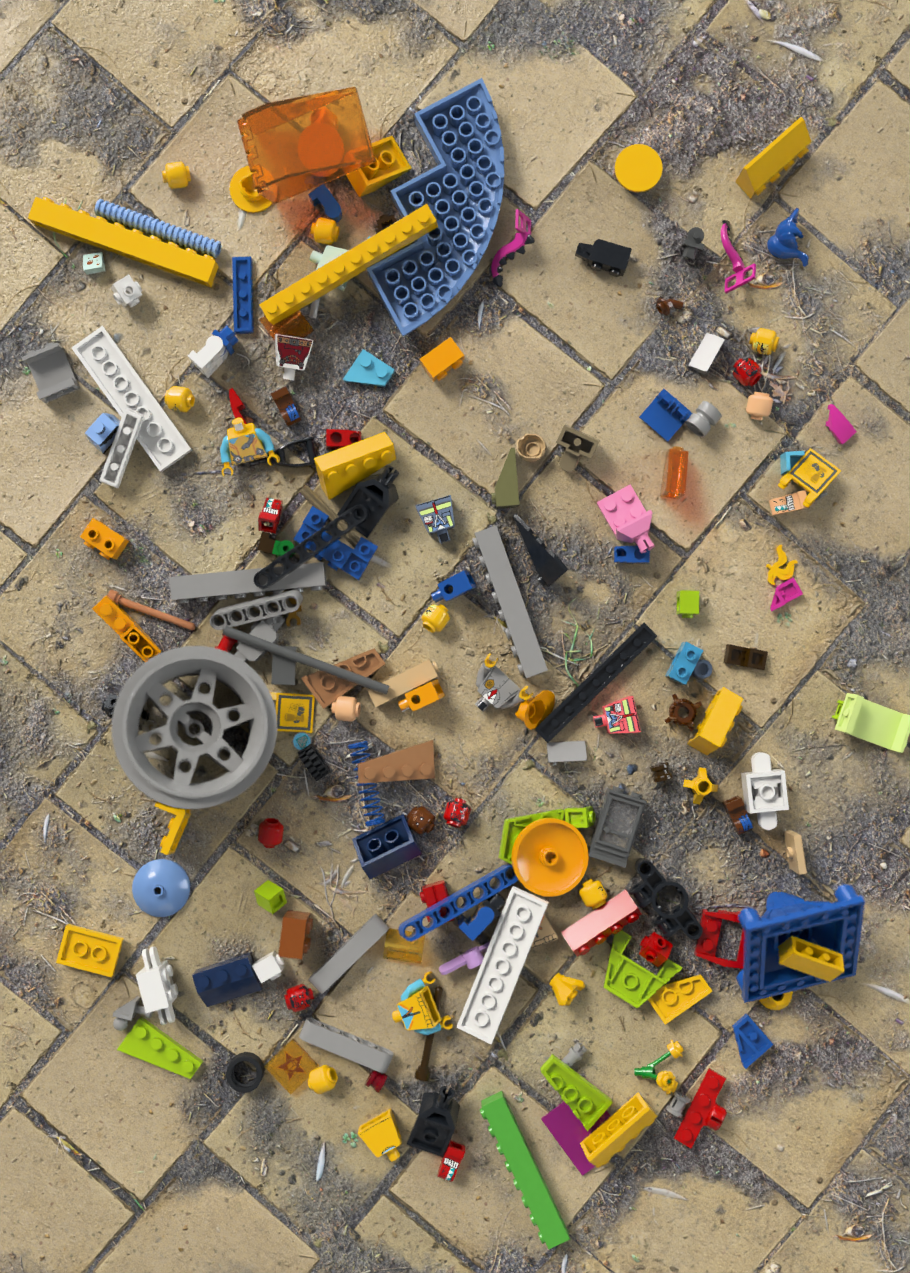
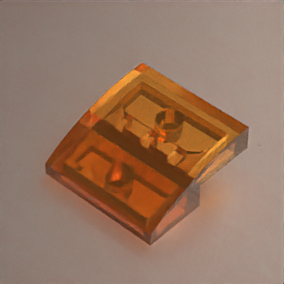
(293, 325)

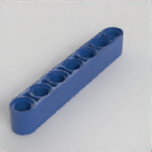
(450, 903)

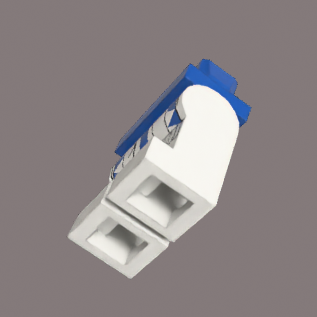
(214, 351)

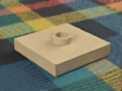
(795, 852)

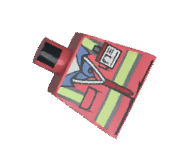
(619, 716)

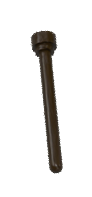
(423, 1072)

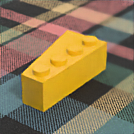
(353, 463)

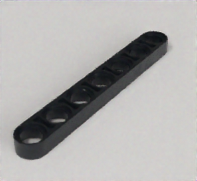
(301, 547)

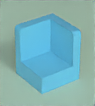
(789, 459)

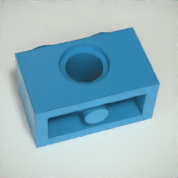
(684, 663)

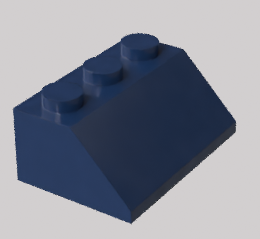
(386, 846)
(226, 980)

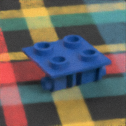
(665, 415)

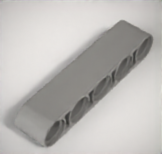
(262, 604)
(348, 953)
(346, 1045)

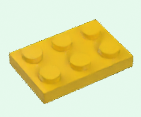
(89, 950)

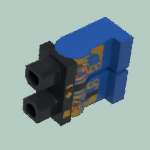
(481, 916)

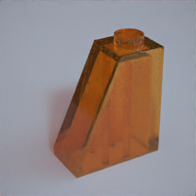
(674, 473)

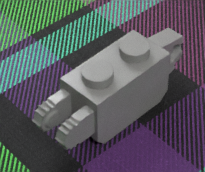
(265, 630)

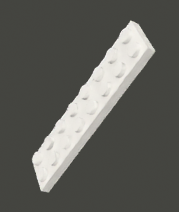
(128, 391)
(502, 964)

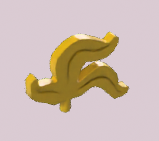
(782, 574)

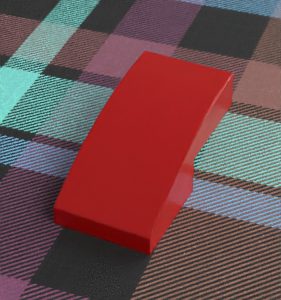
(236, 404)

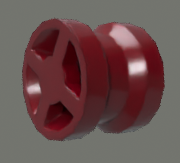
(376, 1080)

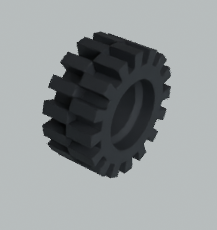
(314, 762)

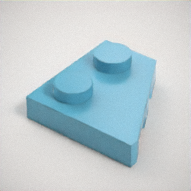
(369, 370)

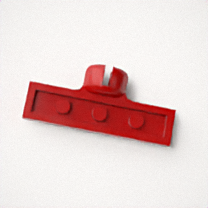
(703, 1109)

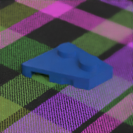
(750, 1040)

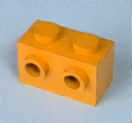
(442, 359)
(104, 538)

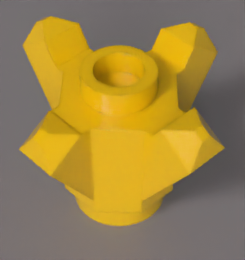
(700, 786)
(565, 988)

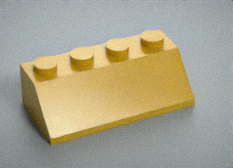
(774, 159)
(618, 1130)

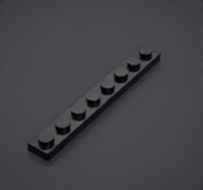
(595, 682)

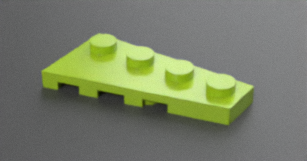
(159, 1049)
(581, 1096)

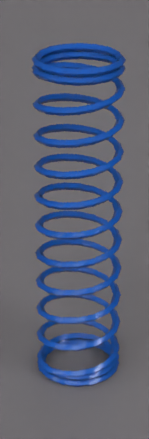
(379, 820)

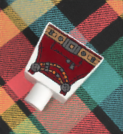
(291, 354)

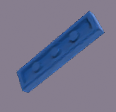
(243, 295)

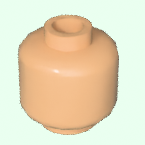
(759, 405)
(346, 708)

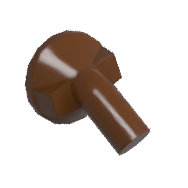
(664, 306)

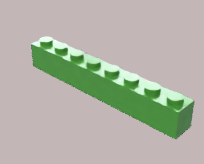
(525, 1170)

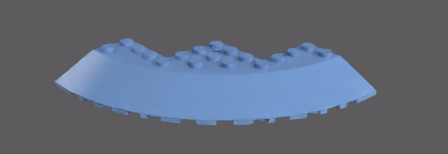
(462, 196)

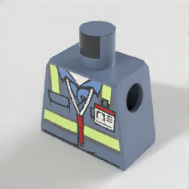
(437, 517)

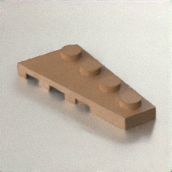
(328, 688)
(406, 764)

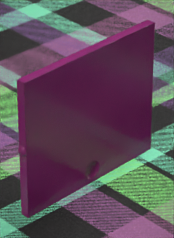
(570, 1133)

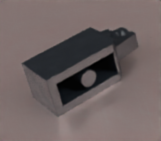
(605, 256)

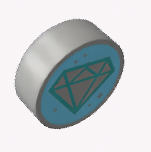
(301, 740)

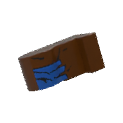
(286, 406)
(737, 814)

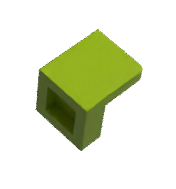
(270, 896)

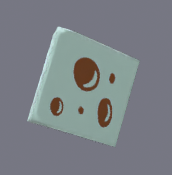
(93, 263)

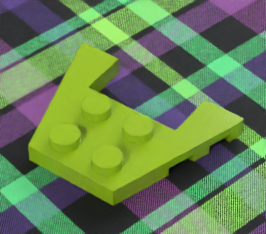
(513, 827)
(631, 980)

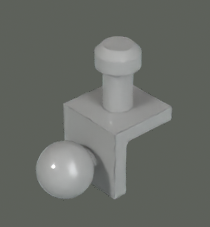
(128, 1012)

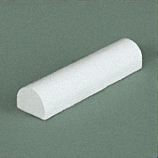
(121, 448)

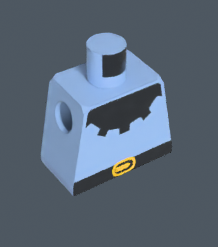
(103, 431)

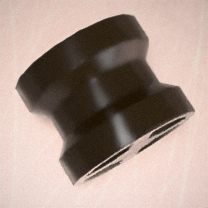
(661, 772)

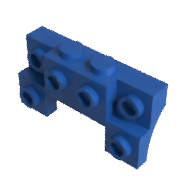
(338, 554)

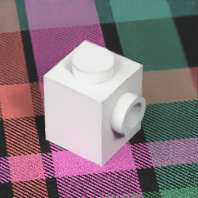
(269, 967)

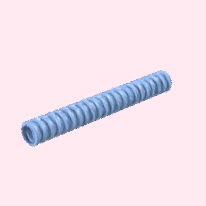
(155, 227)

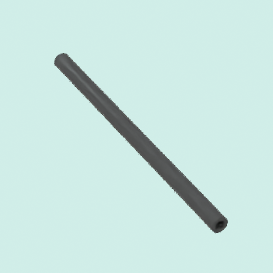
(306, 660)

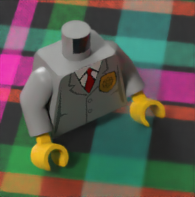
(497, 688)

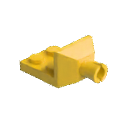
(176, 825)

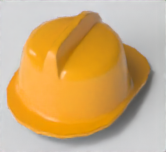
(536, 709)

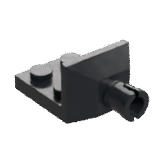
(376, 495)
(435, 1122)

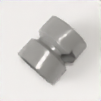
(705, 416)

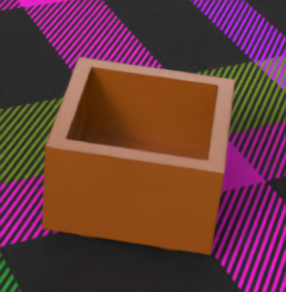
(294, 934)

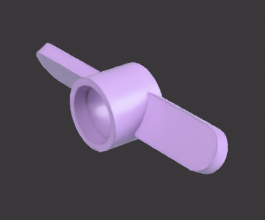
(471, 957)

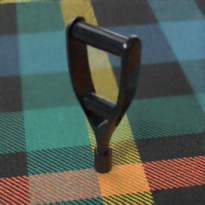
(280, 452)

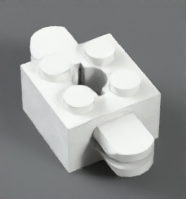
(764, 790)
(157, 986)

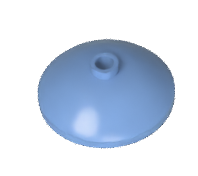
(173, 884)

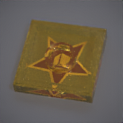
(291, 1066)

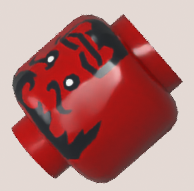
(747, 372)
(456, 813)
(298, 998)

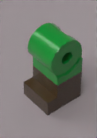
(274, 547)

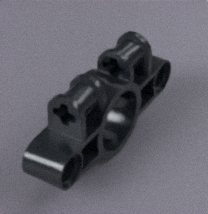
(679, 916)

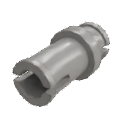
(575, 1054)

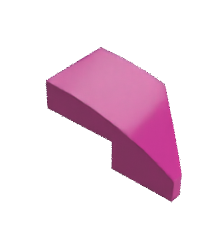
(839, 425)
(784, 593)

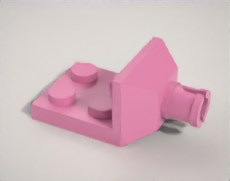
(627, 517)

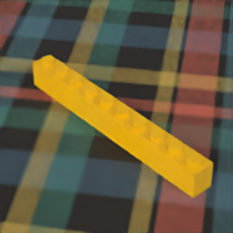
(123, 241)
(349, 264)

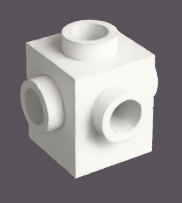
(126, 285)

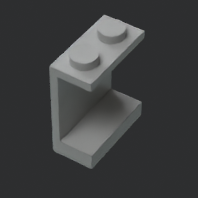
(51, 372)

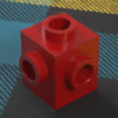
(655, 949)

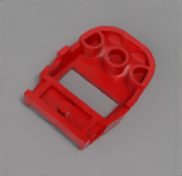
(707, 943)

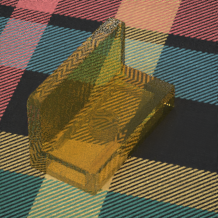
(401, 949)

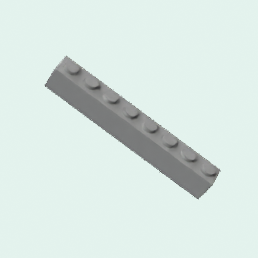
(242, 583)
(510, 601)

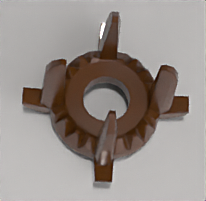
(673, 712)

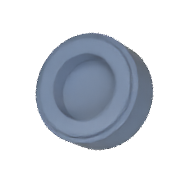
(702, 669)

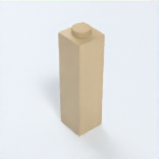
(405, 682)

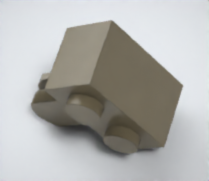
(576, 445)

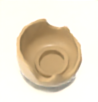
(531, 447)

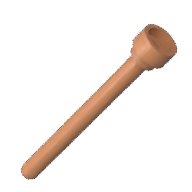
(118, 599)

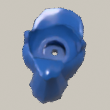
(784, 243)

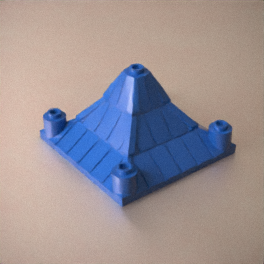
(786, 915)

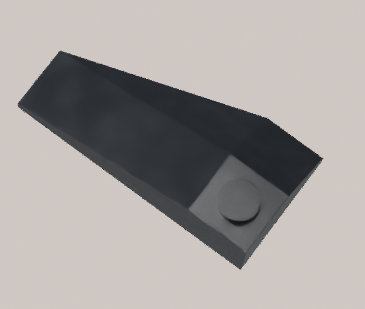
(545, 563)

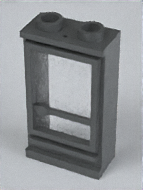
(616, 826)

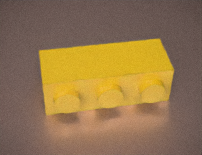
(811, 958)

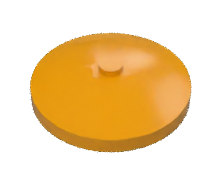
(549, 857)

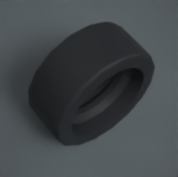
(236, 1084)

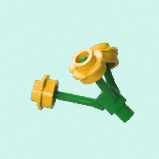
(664, 1079)

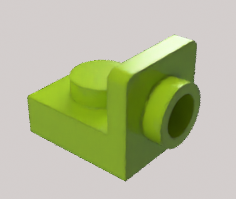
(580, 817)

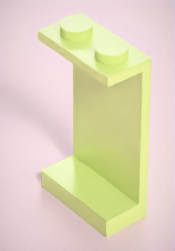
(874, 723)

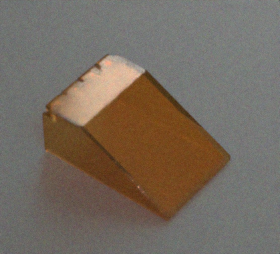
(305, 142)

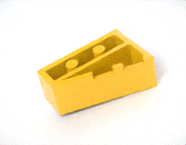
(717, 722)

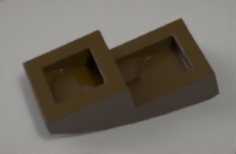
(745, 657)

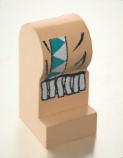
(788, 503)

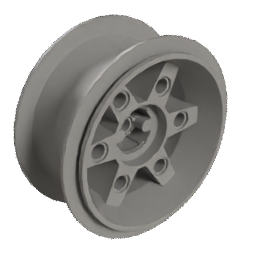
(209, 665)

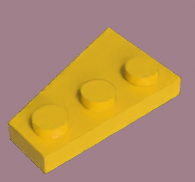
(678, 996)

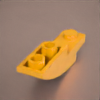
(126, 628)

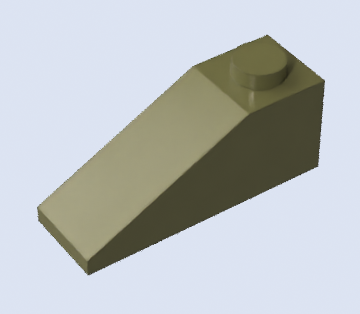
(506, 489)

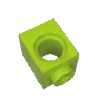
(687, 603)

